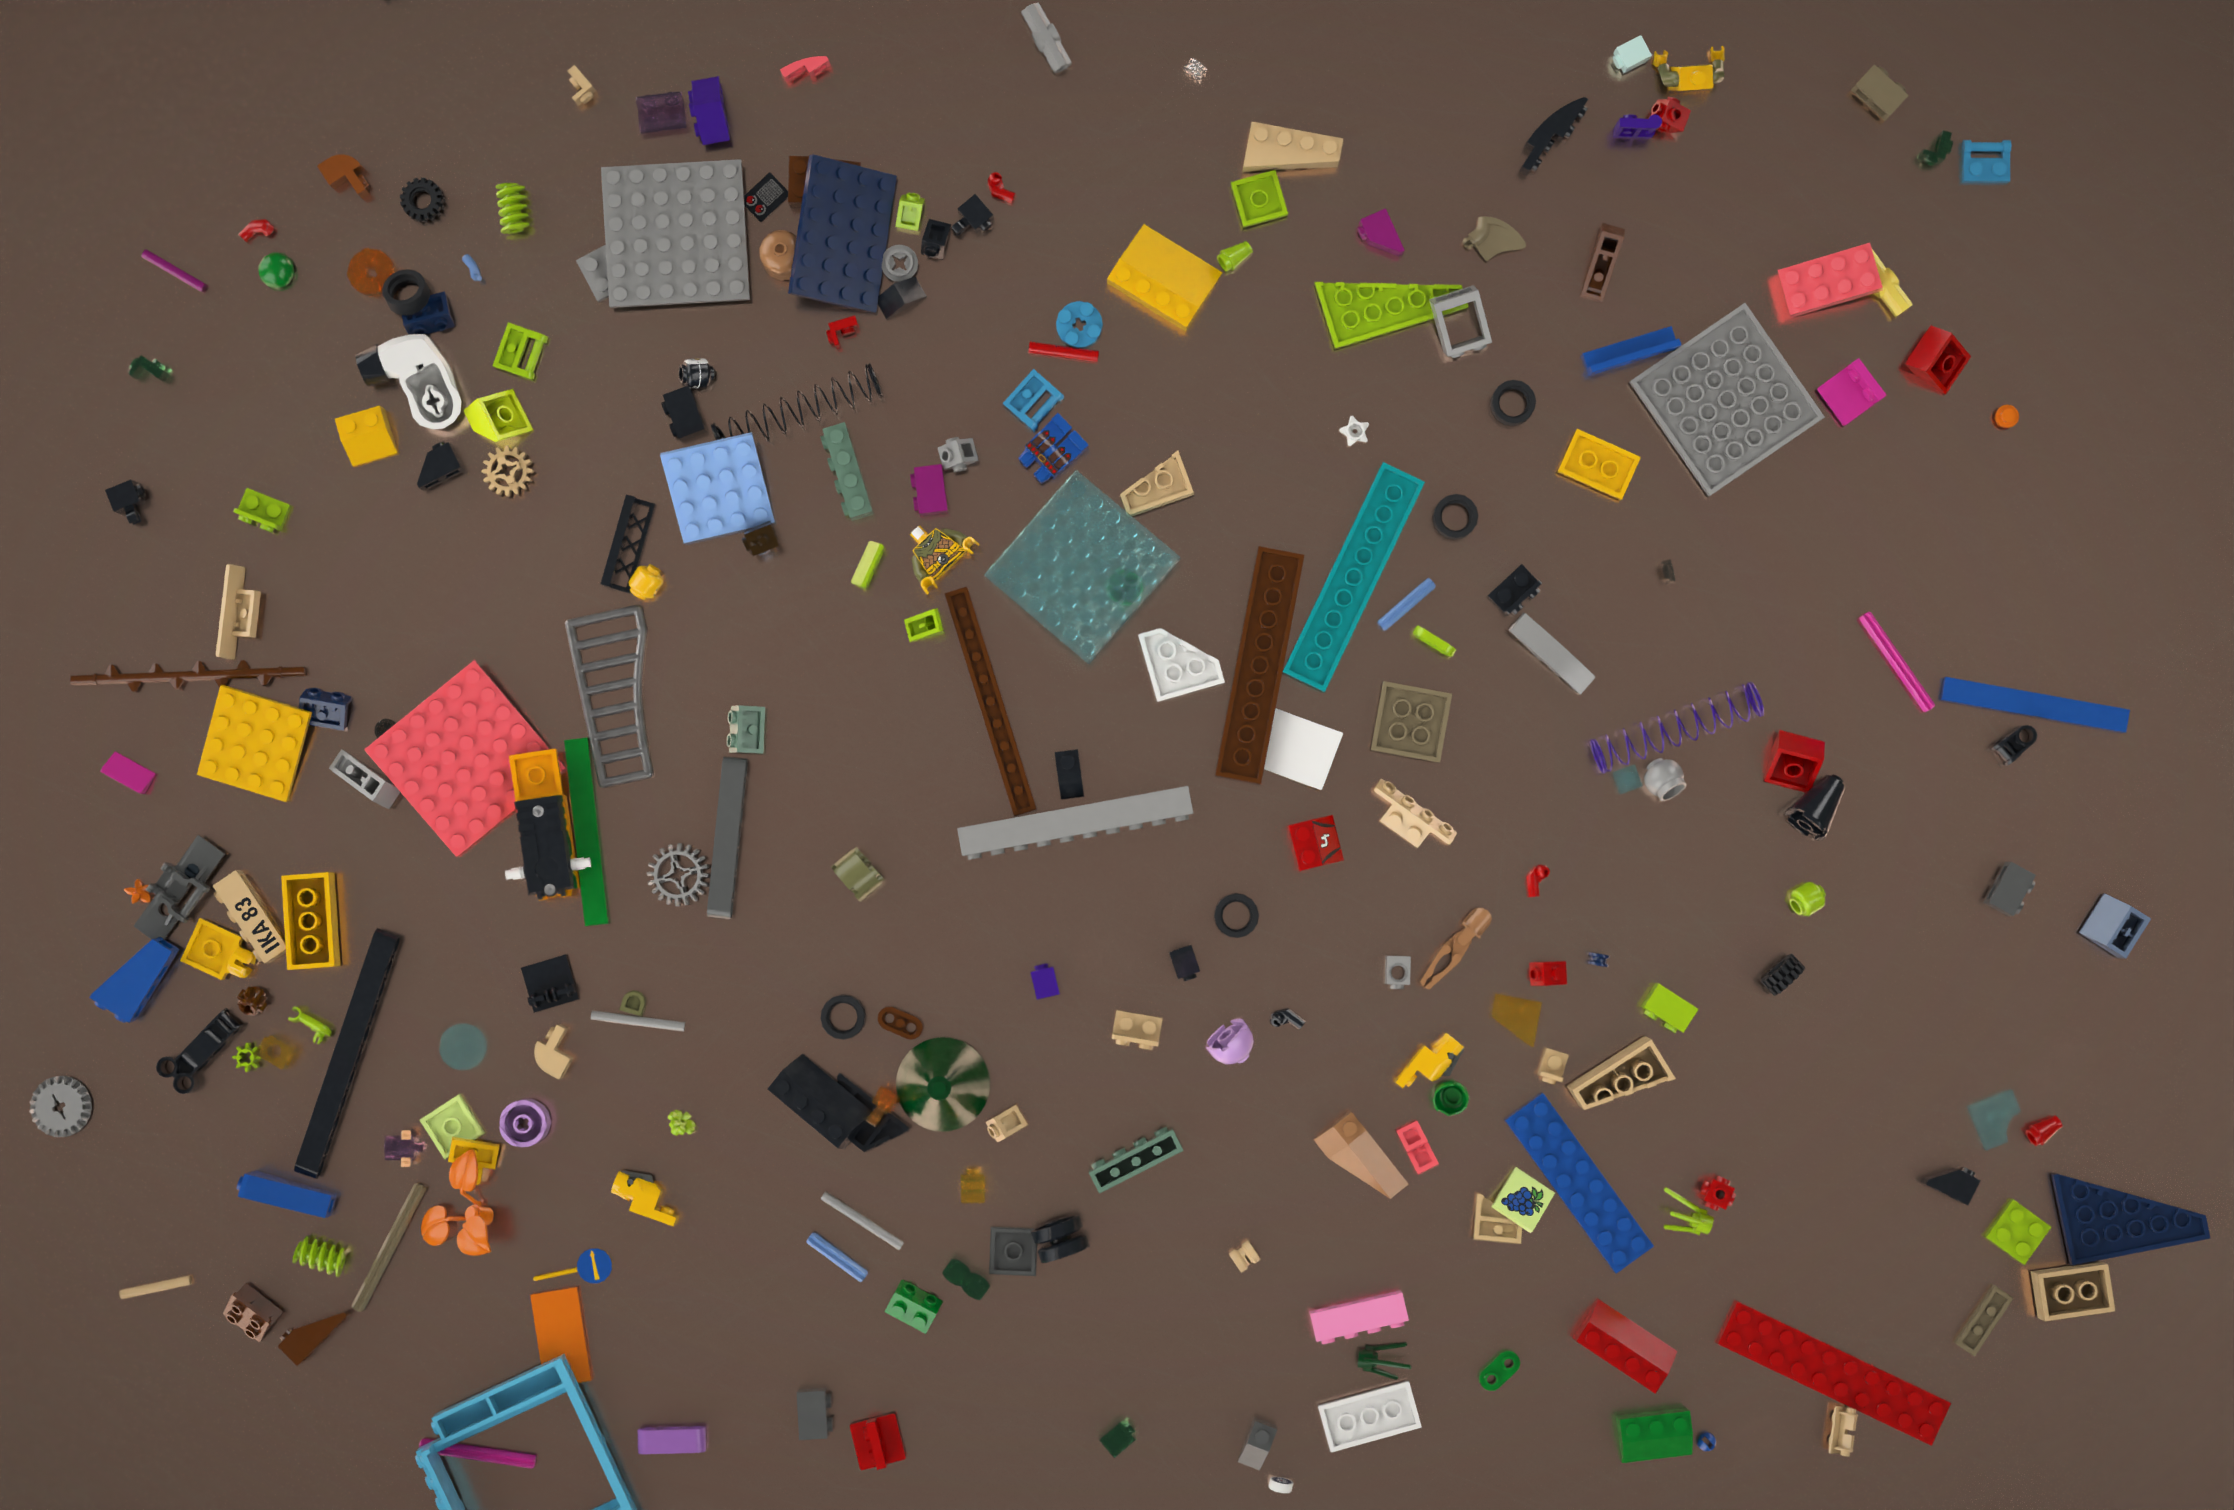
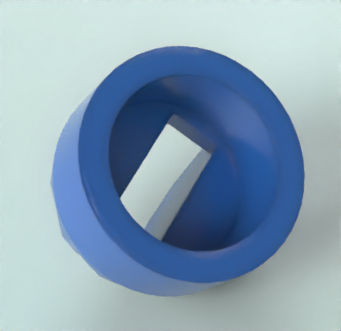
(1702, 1445)

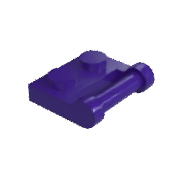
(1635, 127)

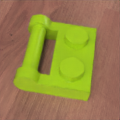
(513, 348)

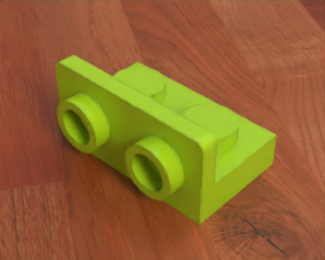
(262, 509)

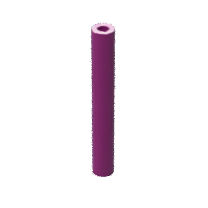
(173, 270)

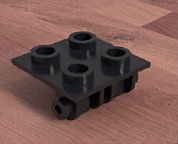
(549, 983)

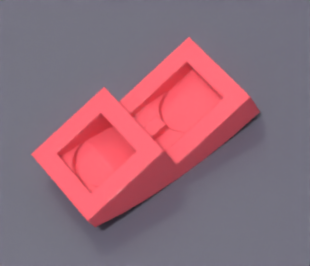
(813, 65)
(1417, 1147)

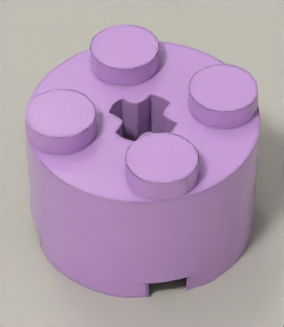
(511, 1122)

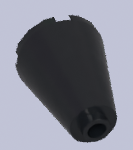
(1817, 807)

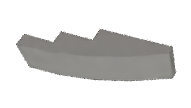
(1552, 653)

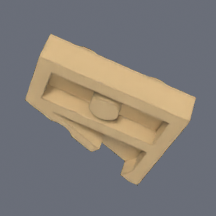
(1492, 1225)

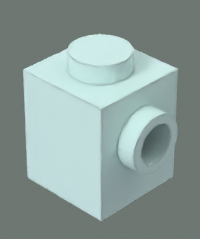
(1631, 54)

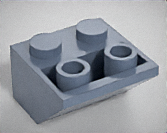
(2114, 926)

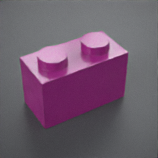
(930, 490)

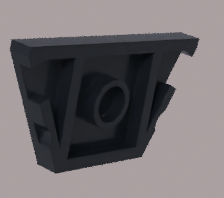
(869, 1135)

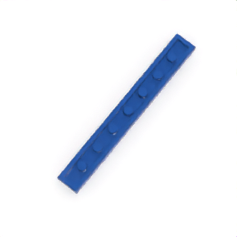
(2035, 704)

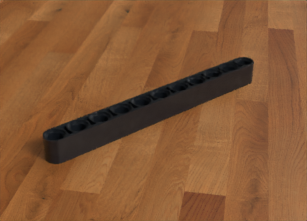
(347, 1053)

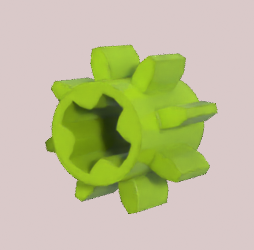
(240, 1057)

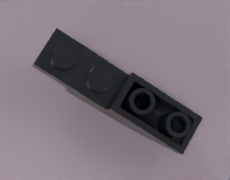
(1556, 127)

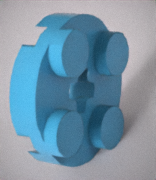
(1067, 318)

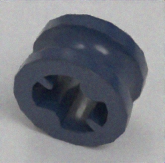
(1598, 959)

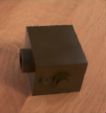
(760, 538)

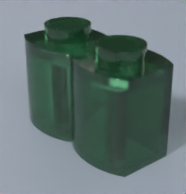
(961, 1274)

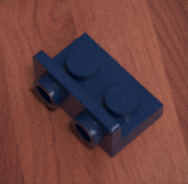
(431, 318)
(327, 708)

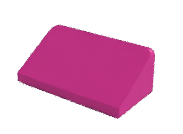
(128, 773)

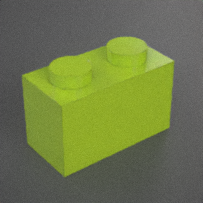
(1669, 1008)

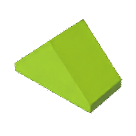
(924, 625)

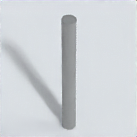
(638, 1021)
(861, 1220)

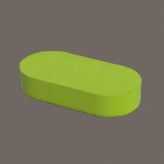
(1434, 641)

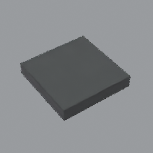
(1012, 1251)

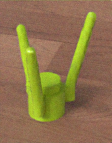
(1699, 1222)

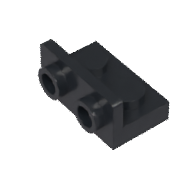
(1514, 590)

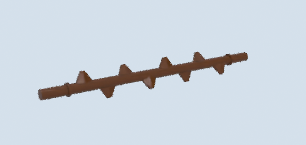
(177, 678)

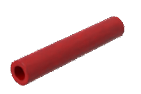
(1063, 351)

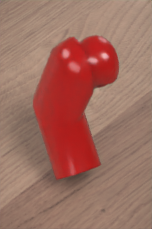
(256, 226)

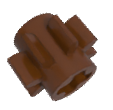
(252, 1000)

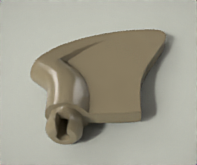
(1493, 237)

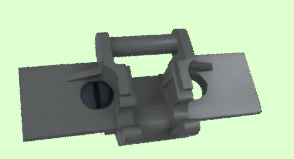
(174, 883)

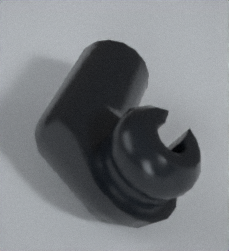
(1286, 1016)

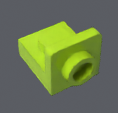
(910, 211)

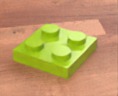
(1259, 198)
(2017, 1231)

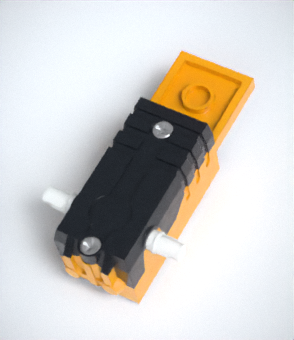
(544, 827)

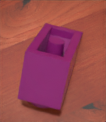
(1380, 233)

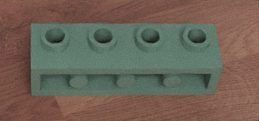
(848, 472)
(1136, 1160)

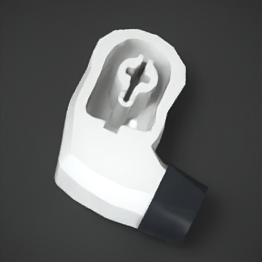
(421, 373)

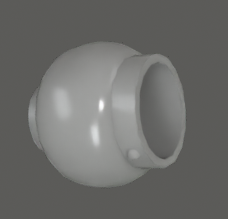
(1664, 778)

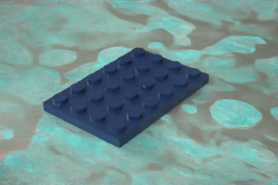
(842, 234)

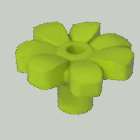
(681, 1123)

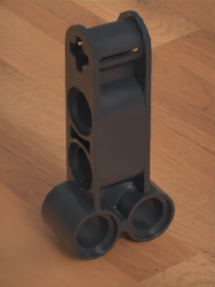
(200, 1051)

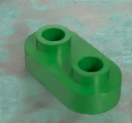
(1499, 1370)

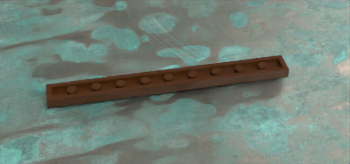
(990, 701)

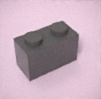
(2010, 889)
(813, 1413)

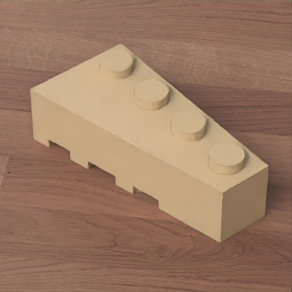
(1289, 149)
(1622, 1074)

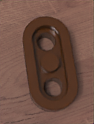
(900, 1022)

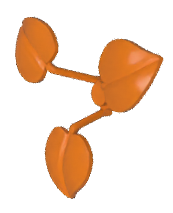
(474, 1235)

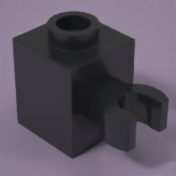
(975, 215)
(126, 498)

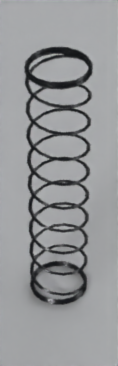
(717, 432)

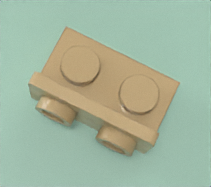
(1137, 1029)

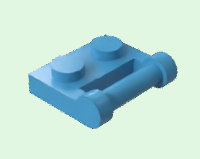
(1986, 169)
(1028, 394)

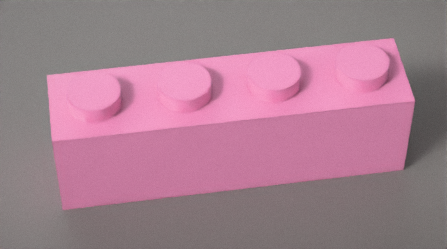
(1359, 1316)

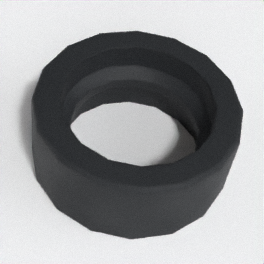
(400, 279)
(1510, 420)
(1468, 504)
(1254, 915)
(825, 1014)

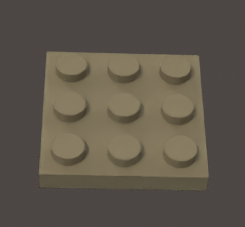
(1411, 722)

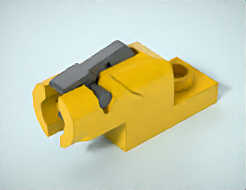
(1432, 1063)
(644, 1196)

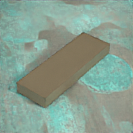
(1983, 1320)

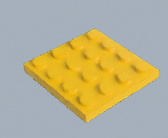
(254, 743)

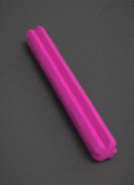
(1897, 661)
(487, 1455)

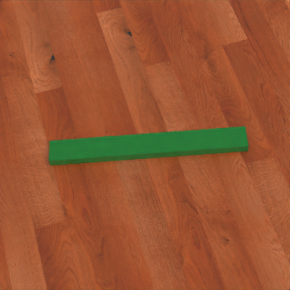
(586, 830)

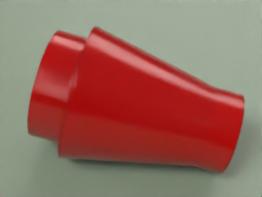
(2042, 1131)

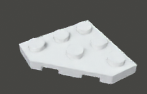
(1177, 666)

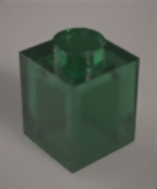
(1118, 1437)

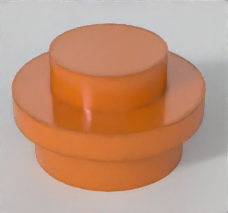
(2007, 416)

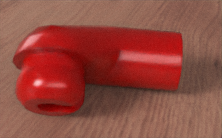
(997, 188)
(1533, 879)

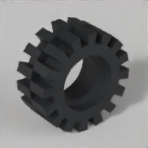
(422, 186)
(1783, 974)

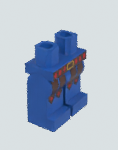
(1045, 451)

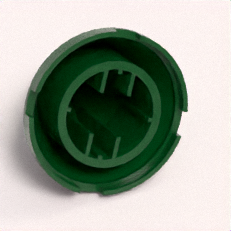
(943, 1084)

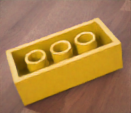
(310, 920)

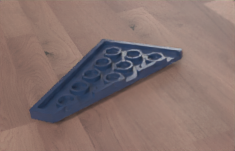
(2112, 1223)

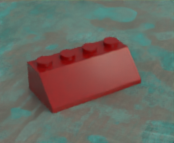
(1626, 1346)

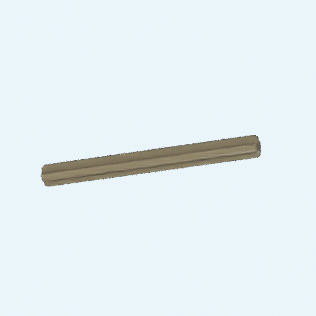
(388, 1247)

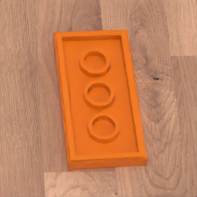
(562, 1329)

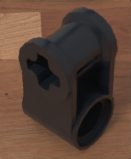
(2011, 747)

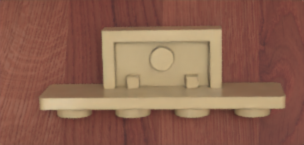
(238, 612)
(1409, 818)

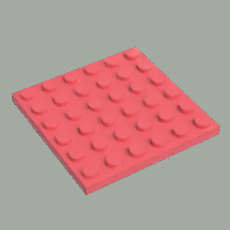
(455, 756)

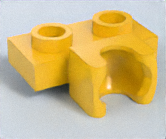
(485, 1153)

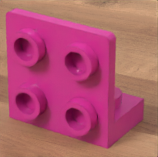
(1851, 392)

